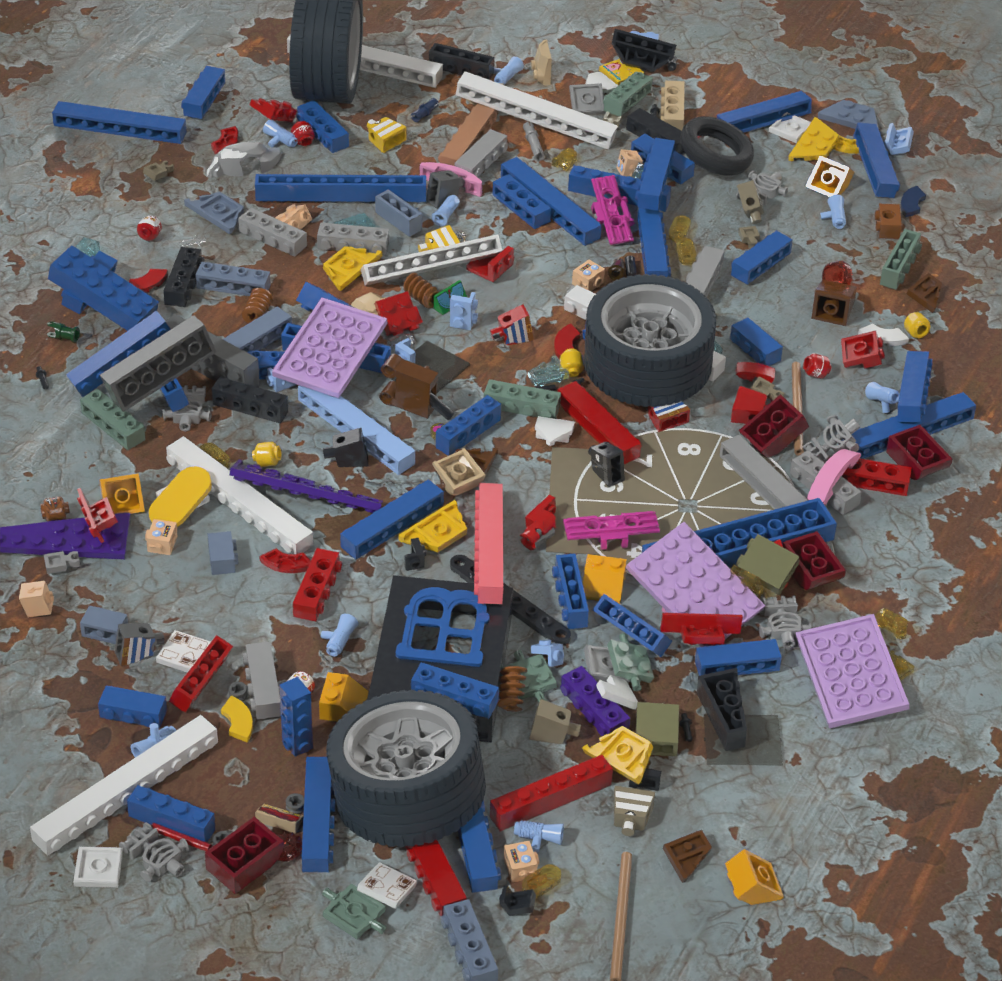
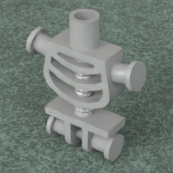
(767, 185)
(191, 413)
(844, 432)
(782, 620)
(162, 853)

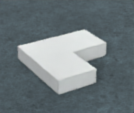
(617, 691)

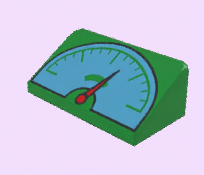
(442, 299)

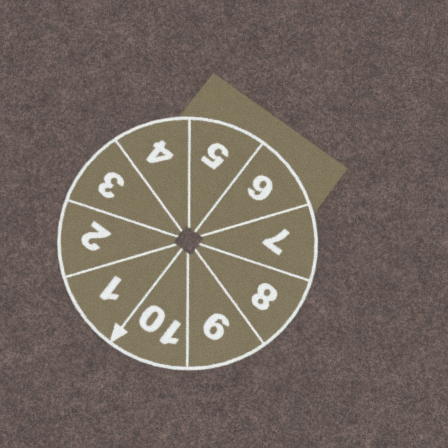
(670, 468)

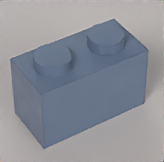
(222, 553)
(102, 624)

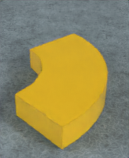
(846, 145)
(239, 717)

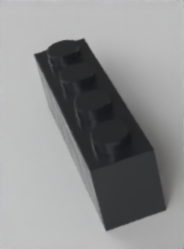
(642, 122)

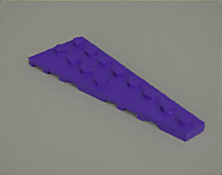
(301, 485)
(66, 536)

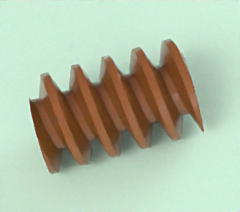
(420, 290)
(257, 304)
(510, 688)

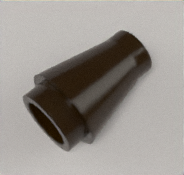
(617, 269)

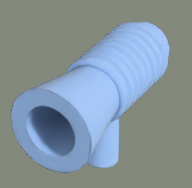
(505, 74)
(279, 133)
(837, 212)
(442, 215)
(886, 395)
(339, 638)
(155, 737)
(539, 831)

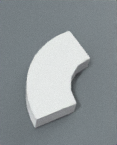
(891, 337)

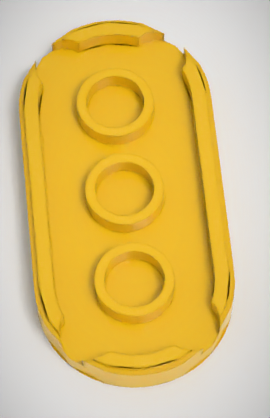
(181, 496)

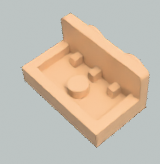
(296, 216)

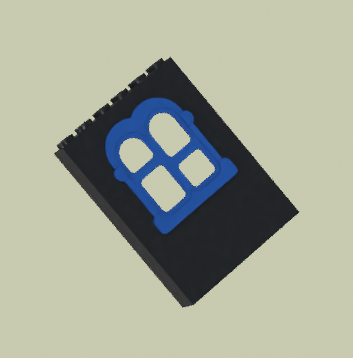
(398, 661)

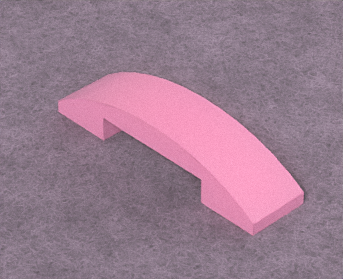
(472, 185)
(831, 473)

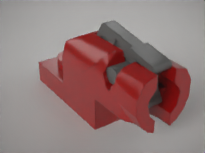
(540, 524)

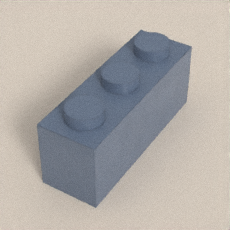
(398, 213)

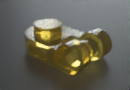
(565, 159)
(892, 622)

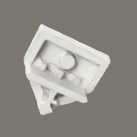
(598, 77)
(553, 430)

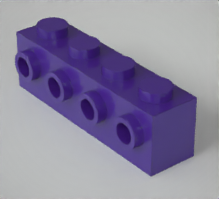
(601, 712)

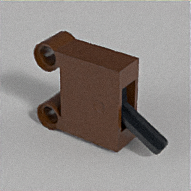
(414, 388)

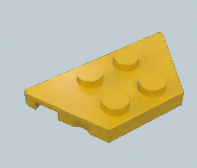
(815, 142)
(347, 265)
(437, 529)
(624, 752)

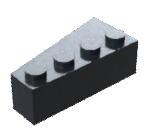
(723, 704)

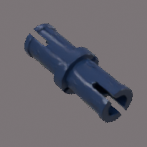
(424, 109)

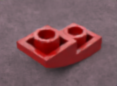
(750, 370)

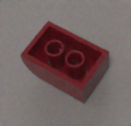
(774, 427)
(918, 450)
(816, 561)
(244, 855)

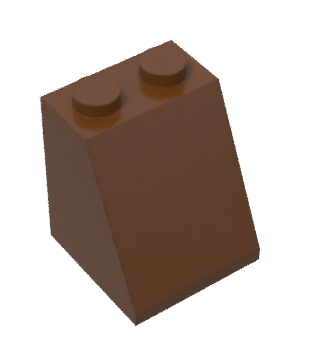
(833, 302)

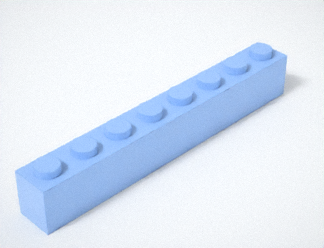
(346, 417)

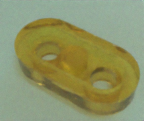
(679, 228)
(686, 251)
(216, 453)
(539, 882)

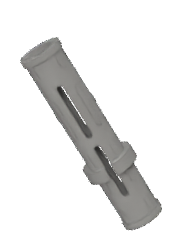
(532, 137)

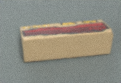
(279, 818)

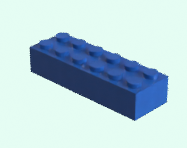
(101, 288)

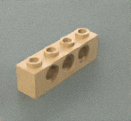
(673, 103)

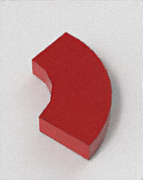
(228, 137)
(153, 278)
(565, 339)
(285, 562)

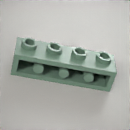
(627, 94)
(900, 259)
(524, 399)
(112, 419)

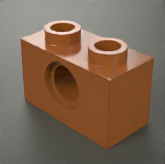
(888, 221)

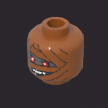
(54, 508)

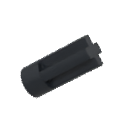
(630, 266)

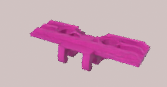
(606, 210)
(611, 527)

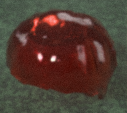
(838, 272)

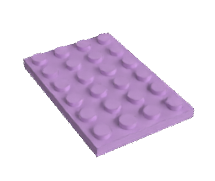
(329, 347)
(692, 578)
(852, 671)

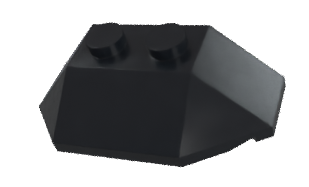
(642, 51)

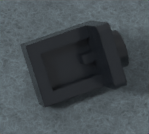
(417, 557)
(650, 780)
(517, 902)

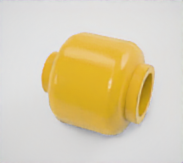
(917, 325)
(572, 361)
(267, 454)

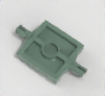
(630, 661)
(538, 676)
(354, 911)

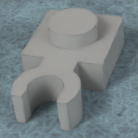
(58, 561)

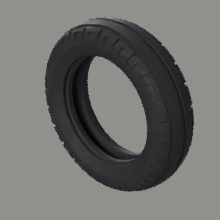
(709, 159)

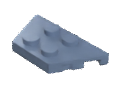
(848, 114)
(217, 209)

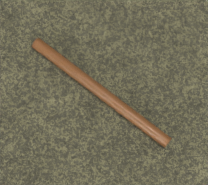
(797, 403)
(621, 917)

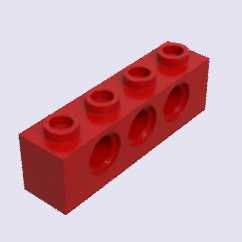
(879, 476)
(316, 584)
(200, 673)

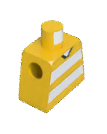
(386, 133)
(439, 238)

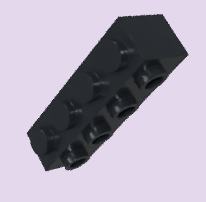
(460, 61)
(182, 277)
(250, 400)

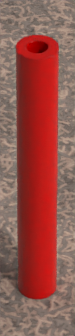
(177, 836)

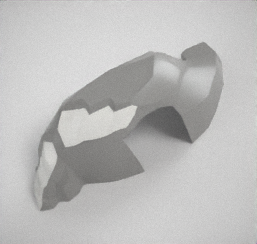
(229, 158)

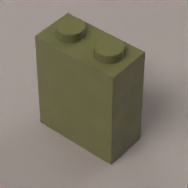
(769, 562)
(659, 726)

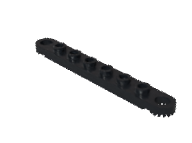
(521, 607)

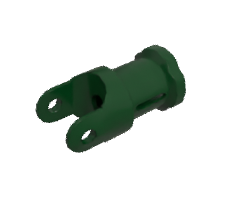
(63, 331)

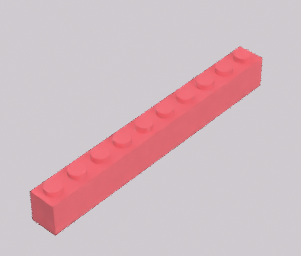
(488, 543)

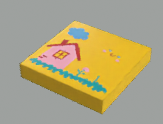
(617, 71)

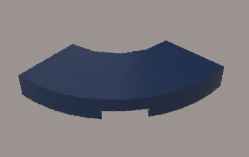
(910, 201)

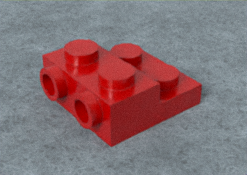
(274, 109)
(400, 314)
(863, 350)

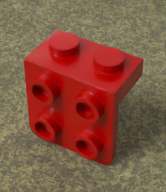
(492, 267)

